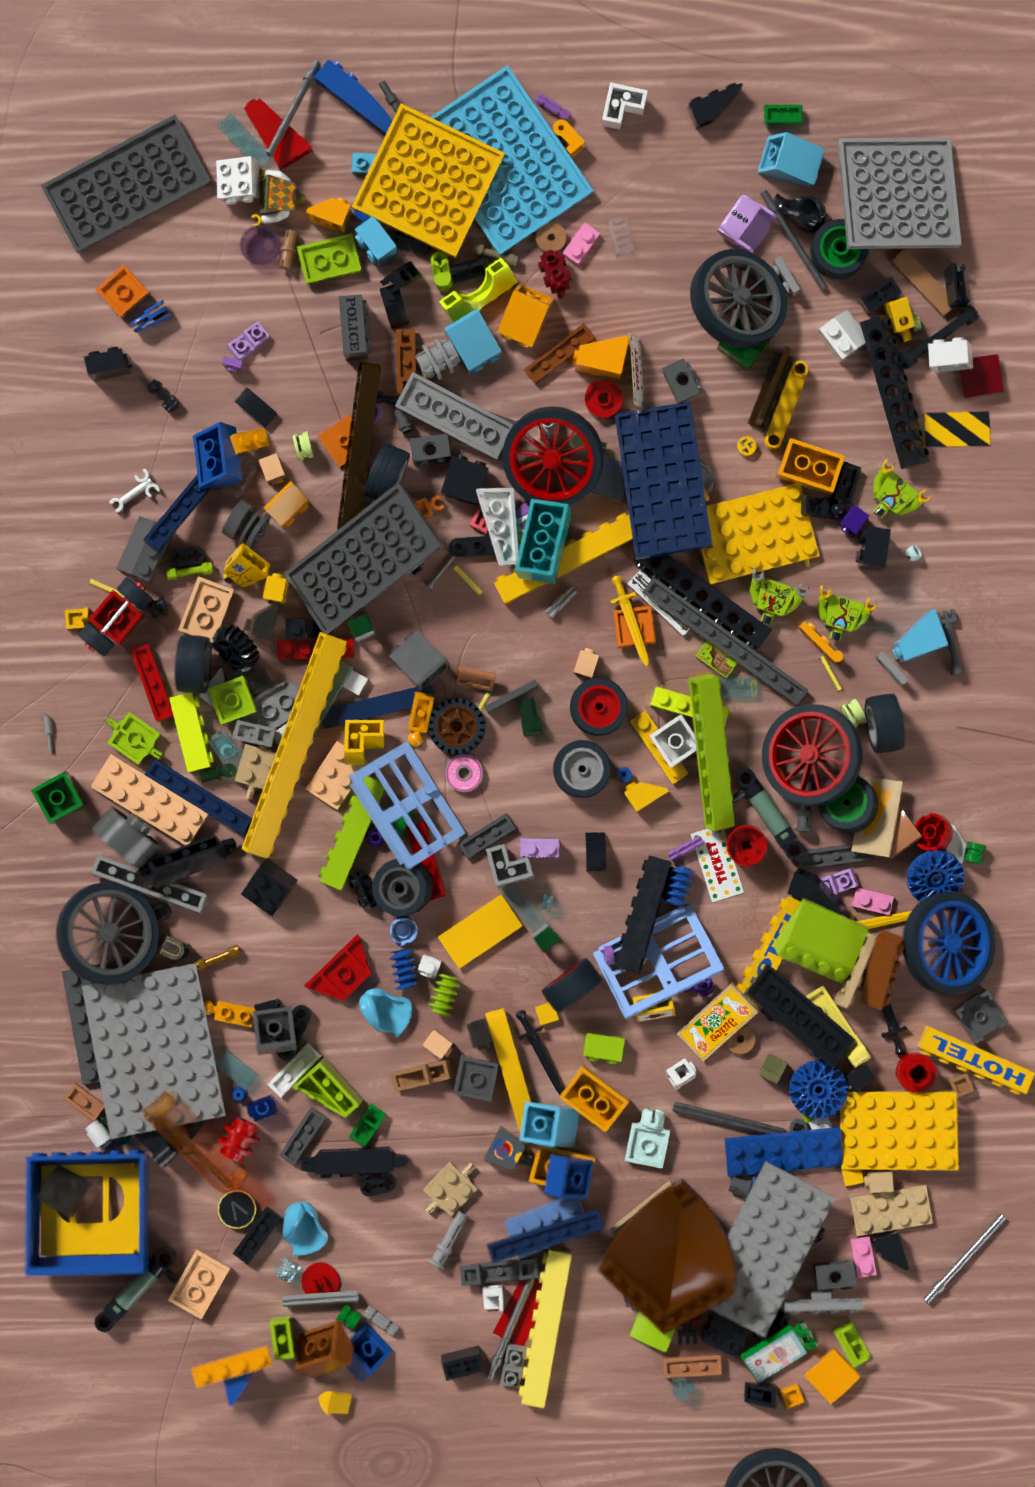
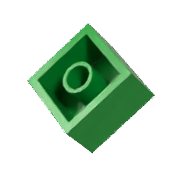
(58, 797)

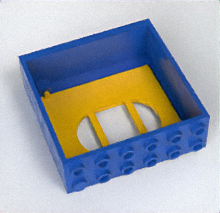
(123, 1235)

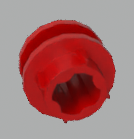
(922, 1082)
(239, 1139)

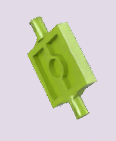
(134, 738)

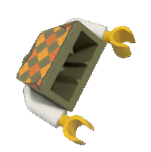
(277, 197)

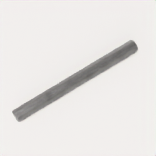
(725, 1119)

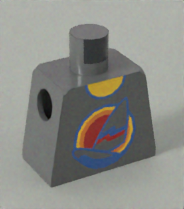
(507, 1150)

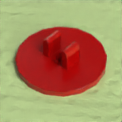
(320, 1278)

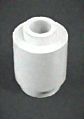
(98, 1134)

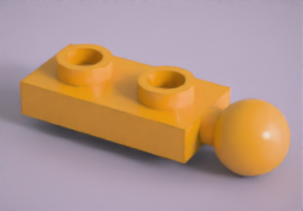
(419, 717)
(230, 1012)

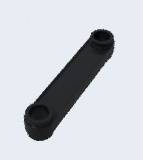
(967, 315)

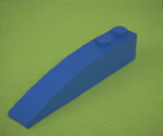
(353, 95)

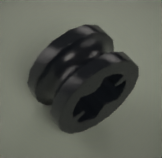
(168, 909)

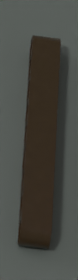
(359, 442)

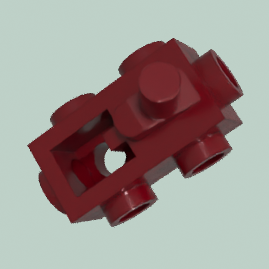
(555, 274)

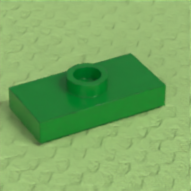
(783, 115)

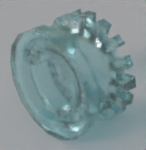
(547, 902)

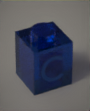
(262, 1108)

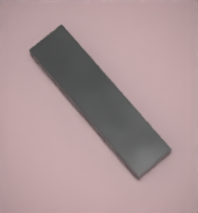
(830, 857)

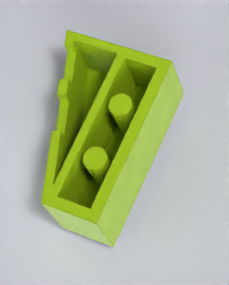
(329, 1088)

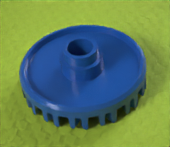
(934, 874)
(803, 1087)

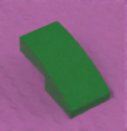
(367, 1125)

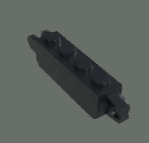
(185, 861)
(354, 1160)

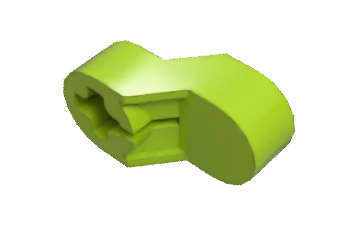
(440, 263)

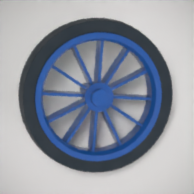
(948, 943)

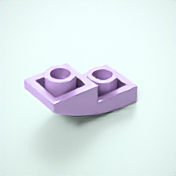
(248, 341)
(841, 880)

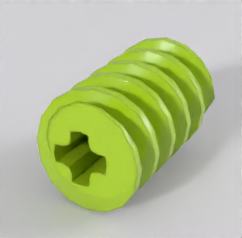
(444, 994)

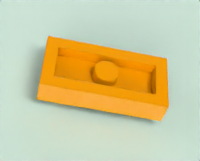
(249, 441)

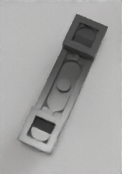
(503, 1270)

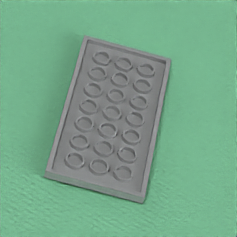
(771, 1244)

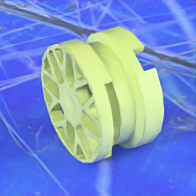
(305, 445)
(854, 713)

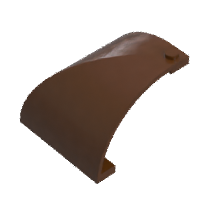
(672, 1258)

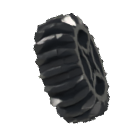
(235, 647)

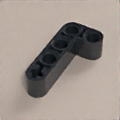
(161, 1149)

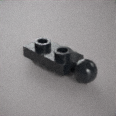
(845, 488)

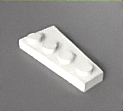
(500, 518)

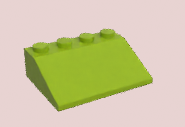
(821, 941)

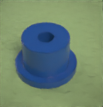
(627, 771)
(243, 1094)

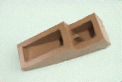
(423, 1074)

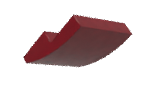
(983, 378)

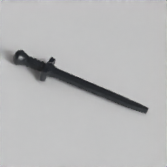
(893, 1029)
(539, 1049)

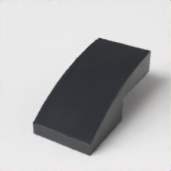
(255, 407)
(817, 507)

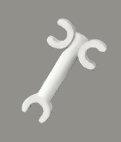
(146, 484)

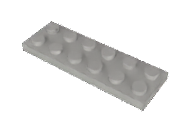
(454, 415)

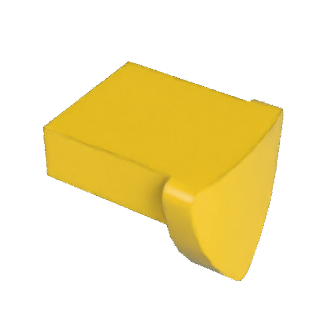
(77, 618)
(335, 1402)

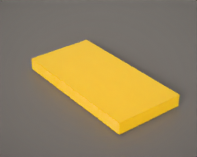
(480, 931)

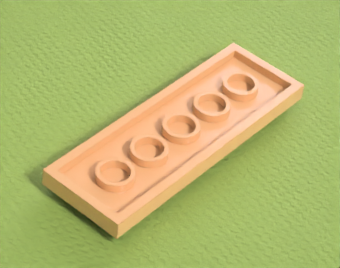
(149, 800)

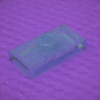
(237, 1070)

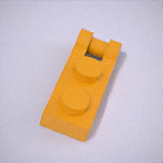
(821, 643)

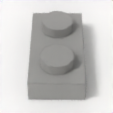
(788, 281)

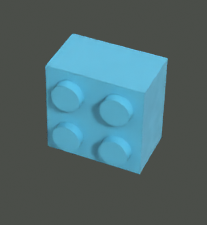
(376, 241)

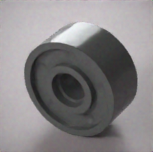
(127, 837)

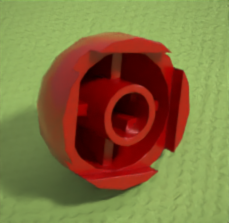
(935, 832)

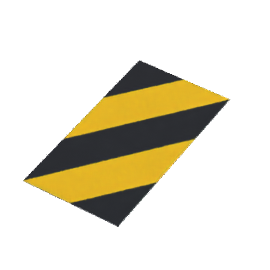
(957, 429)

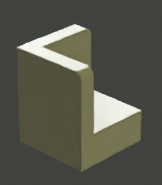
(772, 1068)

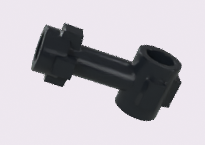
(170, 403)

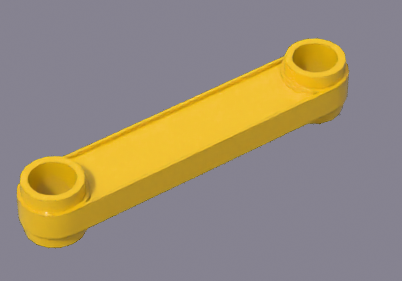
(786, 405)

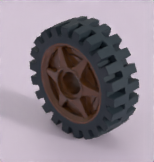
(456, 710)

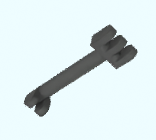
(947, 622)

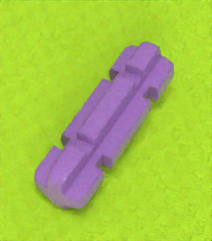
(552, 107)
(685, 848)

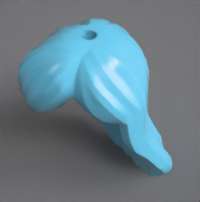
(385, 1011)
(303, 1229)

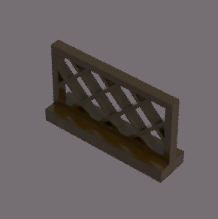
(771, 389)

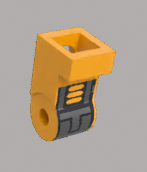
(569, 137)

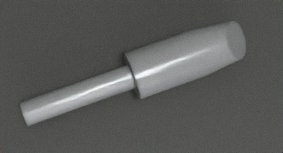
(48, 730)

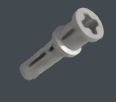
(444, 1248)

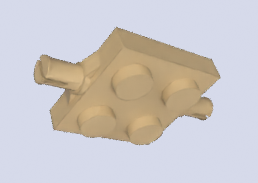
(254, 767)
(450, 1189)

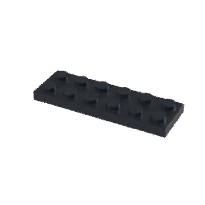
(799, 1016)

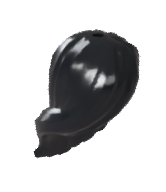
(805, 212)

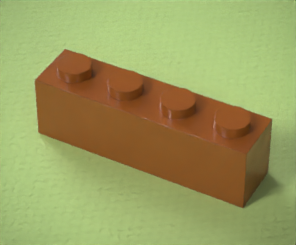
(882, 970)

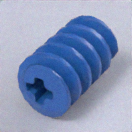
(679, 885)
(404, 968)

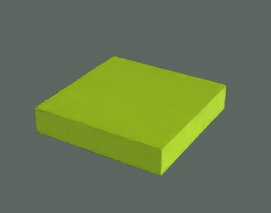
(232, 700)

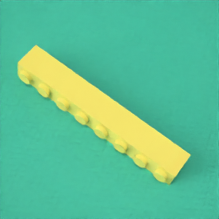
(546, 1327)

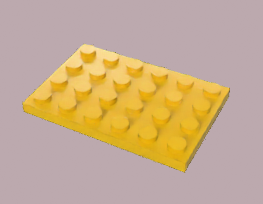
(757, 533)
(899, 1130)

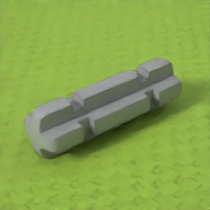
(561, 601)
(380, 1320)

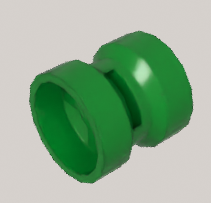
(975, 853)
(348, 1317)

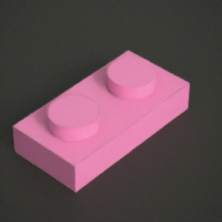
(581, 243)
(872, 901)
(863, 1256)

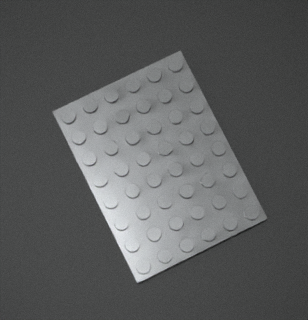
(153, 1040)

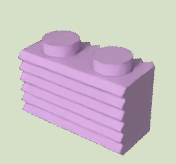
(539, 847)

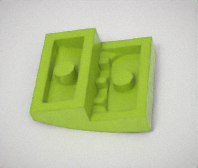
(647, 1333)

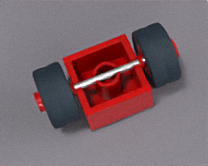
(116, 617)

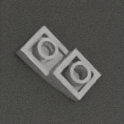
(513, 1365)

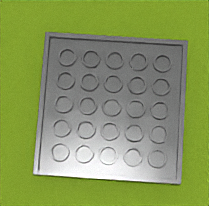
(899, 193)

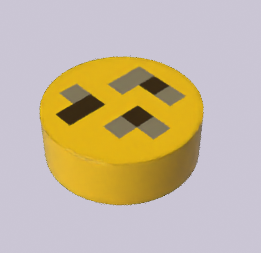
(746, 446)

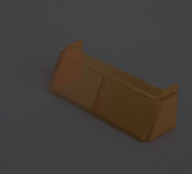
(155, 1116)

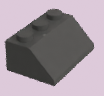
(140, 558)

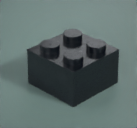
(873, 548)
(269, 887)

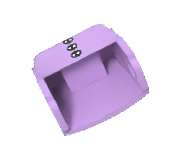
(746, 224)

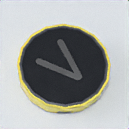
(237, 1209)

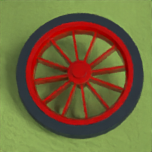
(553, 456)
(812, 755)

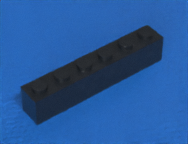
(644, 914)

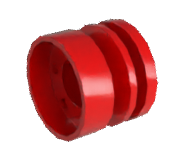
(750, 855)

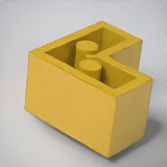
(362, 736)

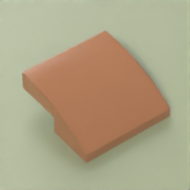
(905, 834)

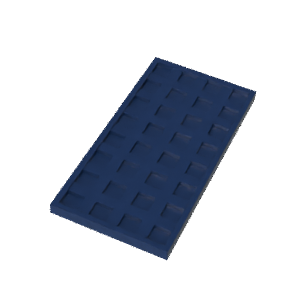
(663, 480)

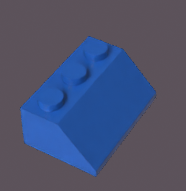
(216, 458)

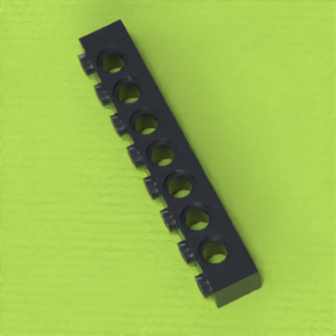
(886, 384)
(760, 630)

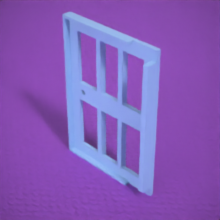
(401, 808)
(661, 968)

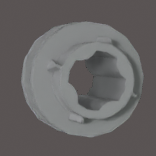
(437, 359)

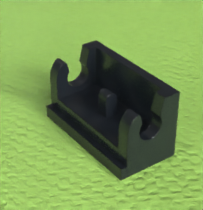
(402, 276)
(956, 286)
(879, 295)
(462, 1363)

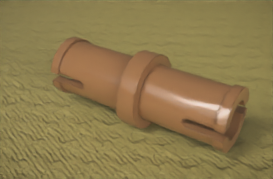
(288, 250)

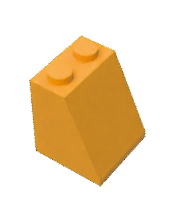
(525, 315)
(602, 357)

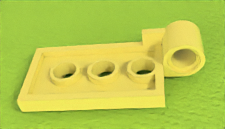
(856, 1052)

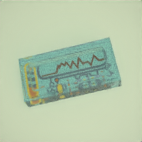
(738, 687)

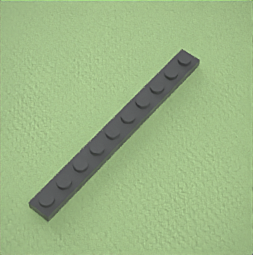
(724, 641)

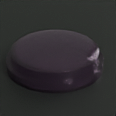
(260, 245)

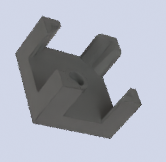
(979, 1015)
(476, 1078)

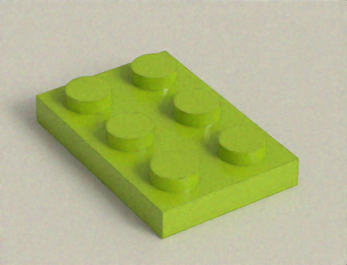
(329, 259)

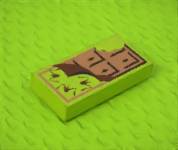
(716, 659)

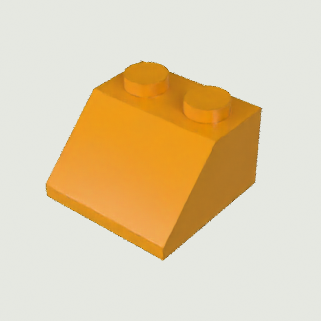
(331, 214)
(287, 505)

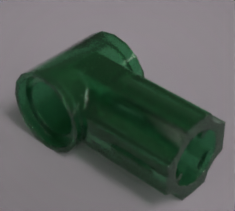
(530, 721)

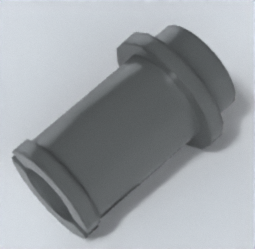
(403, 421)

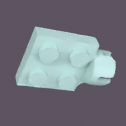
(648, 1140)

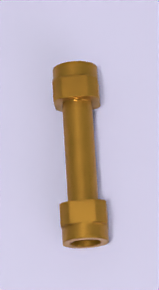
(232, 952)

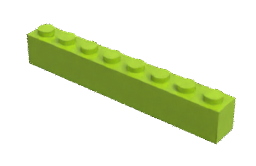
(711, 752)

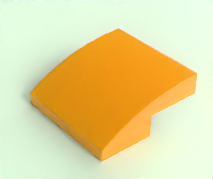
(832, 1375)

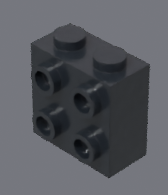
(108, 364)
(463, 479)
(724, 1334)

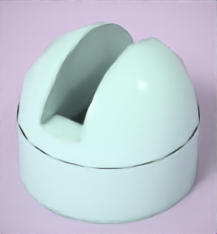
(914, 553)

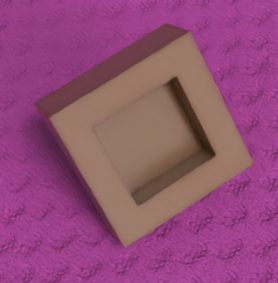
(961, 1084)

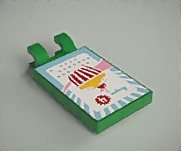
(779, 1351)

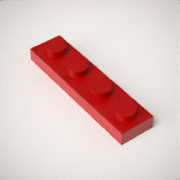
(304, 648)
(152, 682)
(430, 862)

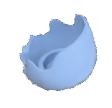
(403, 930)

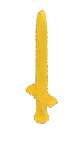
(630, 617)
(883, 920)

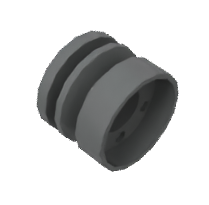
(247, 525)

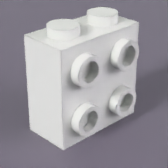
(238, 180)

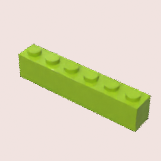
(349, 839)

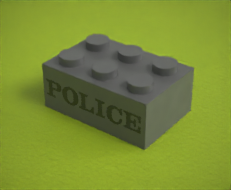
(354, 327)

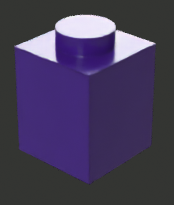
(853, 521)

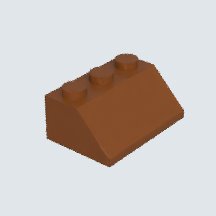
(324, 1350)

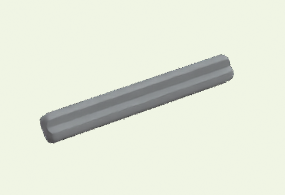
(320, 1298)

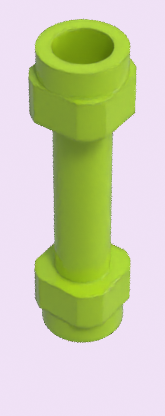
(173, 573)

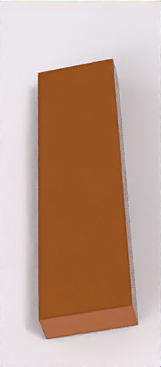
(559, 354)

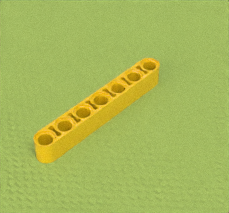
(509, 1062)

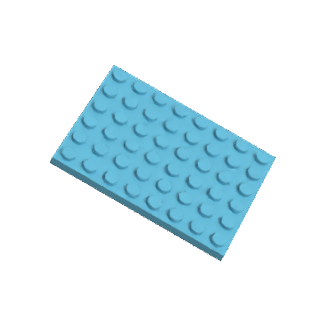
(536, 173)

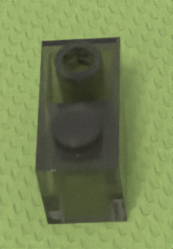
(479, 1033)

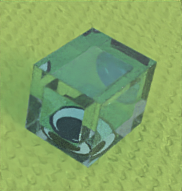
(223, 746)

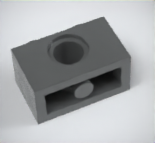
(681, 392)
(419, 445)
(824, 1270)

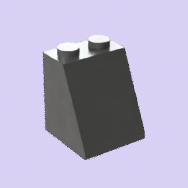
(419, 660)

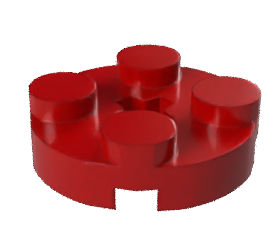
(601, 388)

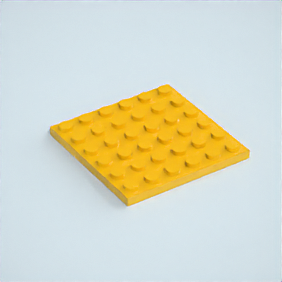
(428, 180)

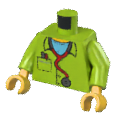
(895, 494)
(842, 613)

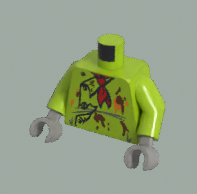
(774, 597)

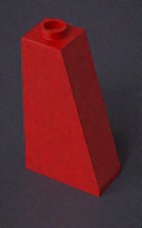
(266, 124)

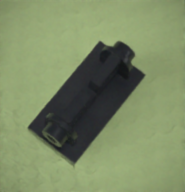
(405, 241)
(469, 269)
(359, 882)
(778, 1323)

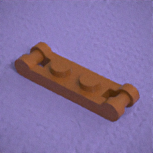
(405, 357)

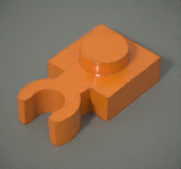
(427, 507)

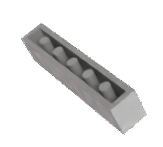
(169, 893)

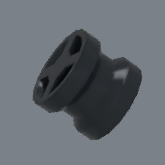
(158, 607)

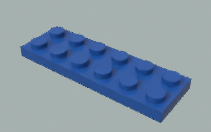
(784, 1150)

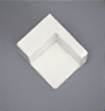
(493, 1297)

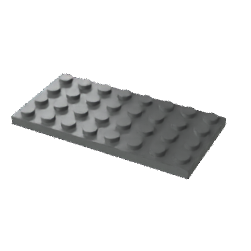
(126, 184)
(363, 559)

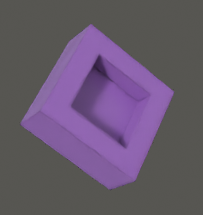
(232, 364)

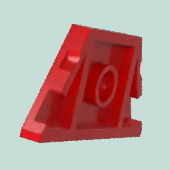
(342, 972)

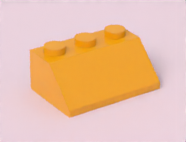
(594, 1098)

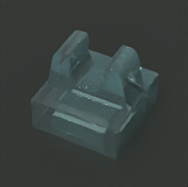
(287, 1271)
(682, 1387)

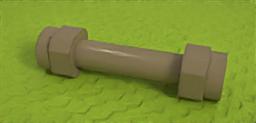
(479, 249)

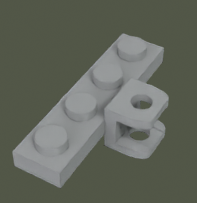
(822, 1303)

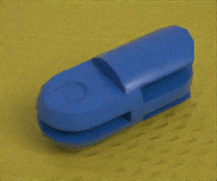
(150, 322)

